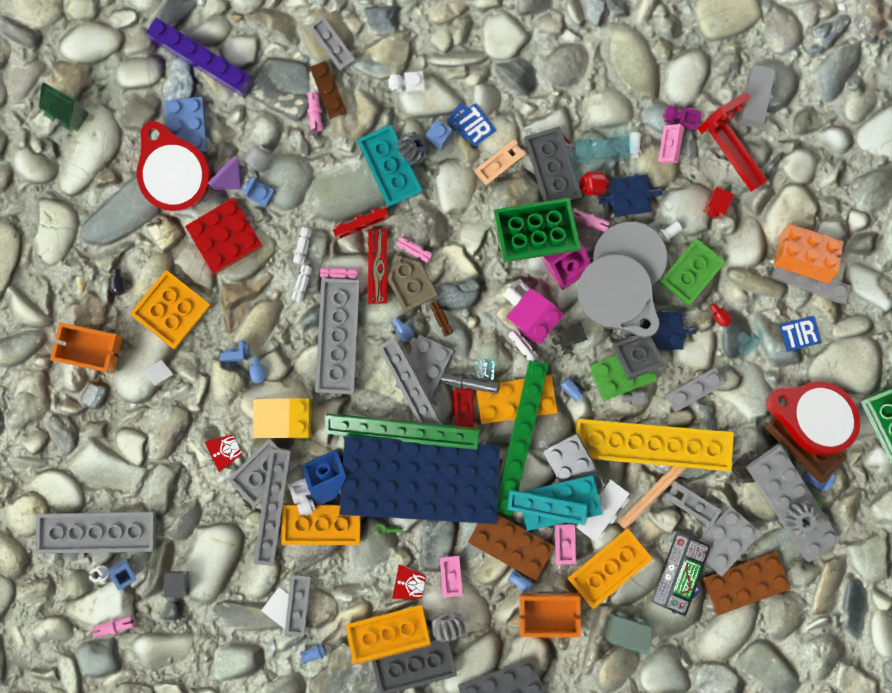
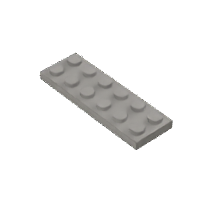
(337, 336)
(785, 487)
(95, 532)

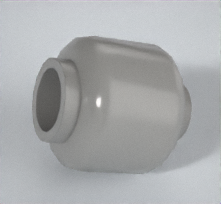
(258, 158)

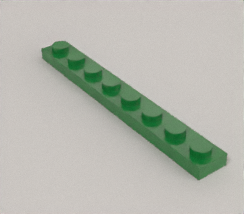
(404, 430)
(521, 433)

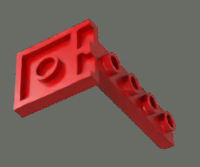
(730, 144)

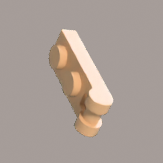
(500, 162)

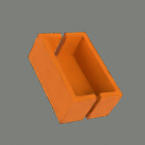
(808, 253)
(86, 348)
(549, 615)

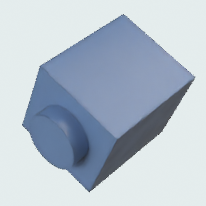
(439, 135)
(122, 574)

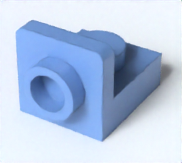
(258, 192)
(232, 355)
(809, 479)

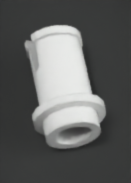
(634, 144)
(670, 232)
(97, 572)

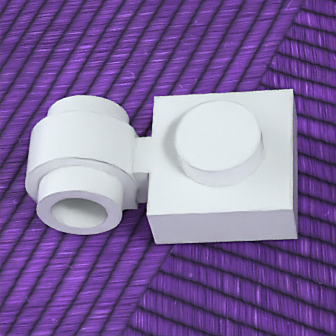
(413, 82)
(300, 493)

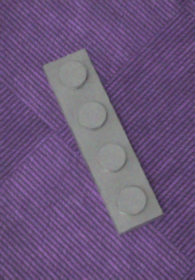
(834, 291)

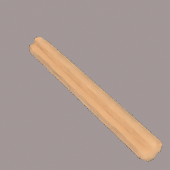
(650, 496)

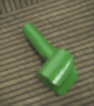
(383, 529)

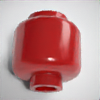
(594, 183)

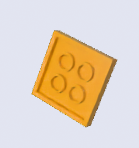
(170, 309)

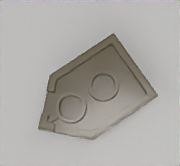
(410, 283)

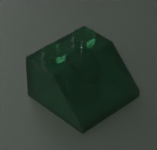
(62, 108)

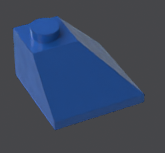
(324, 477)

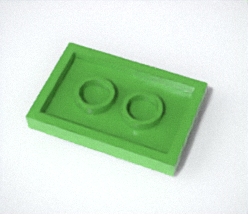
(692, 272)
(612, 380)

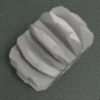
(806, 514)
(448, 627)

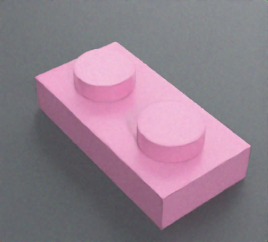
(671, 144)
(565, 544)
(451, 576)

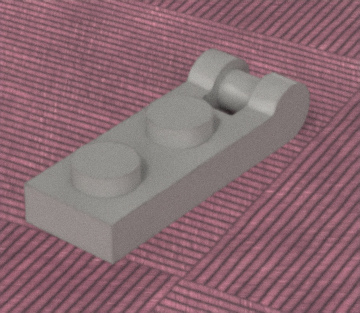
(693, 504)

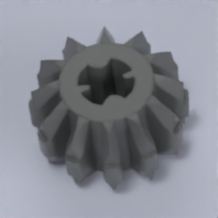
(412, 148)

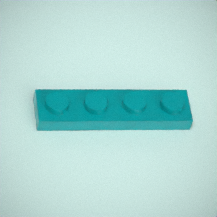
(548, 507)

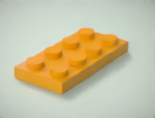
(505, 404)
(320, 527)
(609, 568)
(388, 635)

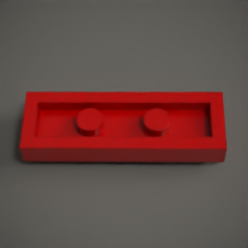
(360, 222)

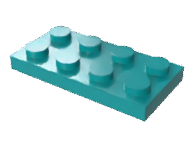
(389, 170)
(579, 490)

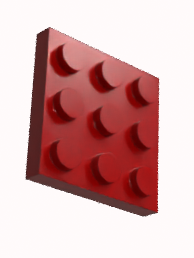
(224, 236)

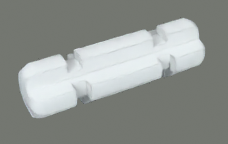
(302, 246)
(302, 283)
(523, 345)

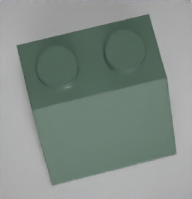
(628, 632)

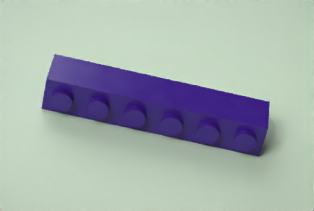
(200, 58)

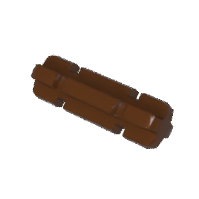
(441, 318)

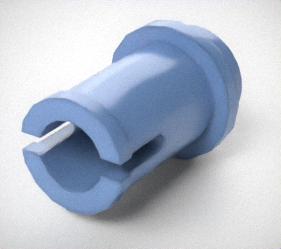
(571, 389)
(520, 581)
(313, 654)

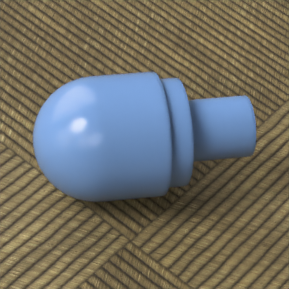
(403, 330)
(257, 371)

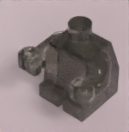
(569, 336)
(739, 467)

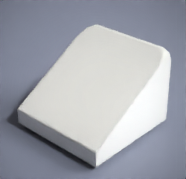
(516, 291)
(158, 373)

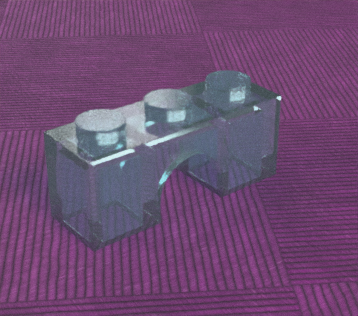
(611, 148)

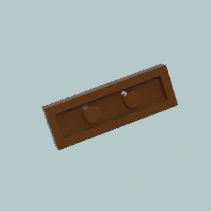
(328, 89)

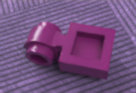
(687, 117)

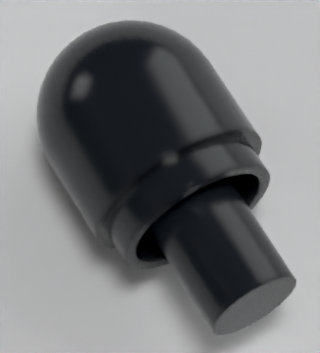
(117, 283)

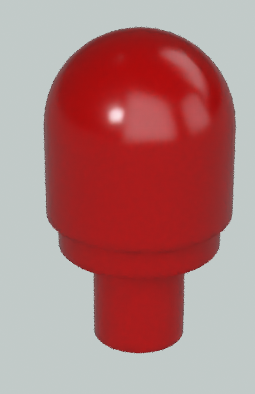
(721, 315)

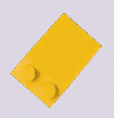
(282, 418)

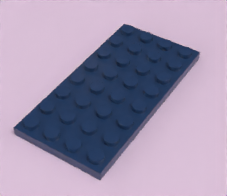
(419, 481)

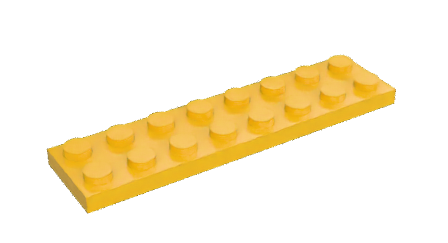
(657, 444)

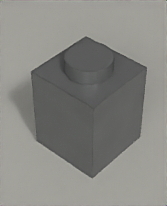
(176, 585)

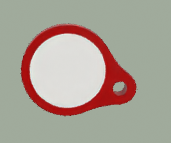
(171, 170)
(817, 416)

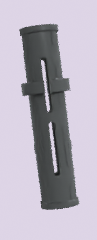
(463, 381)

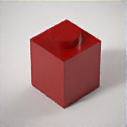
(718, 203)

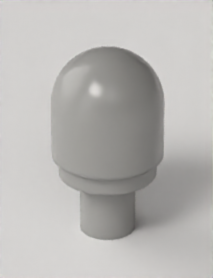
(635, 398)

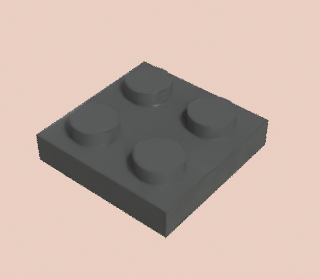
(638, 356)

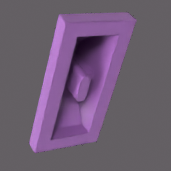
(228, 177)

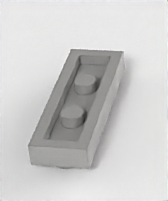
(331, 44)
(695, 389)
(298, 605)

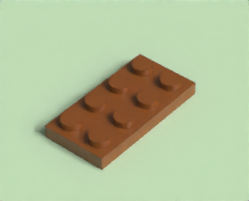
(512, 546)
(746, 583)

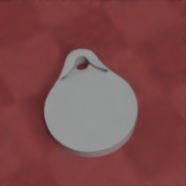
(635, 242)
(618, 295)

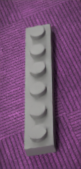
(408, 382)
(272, 506)

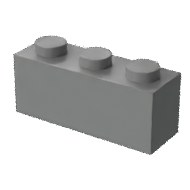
(758, 85)

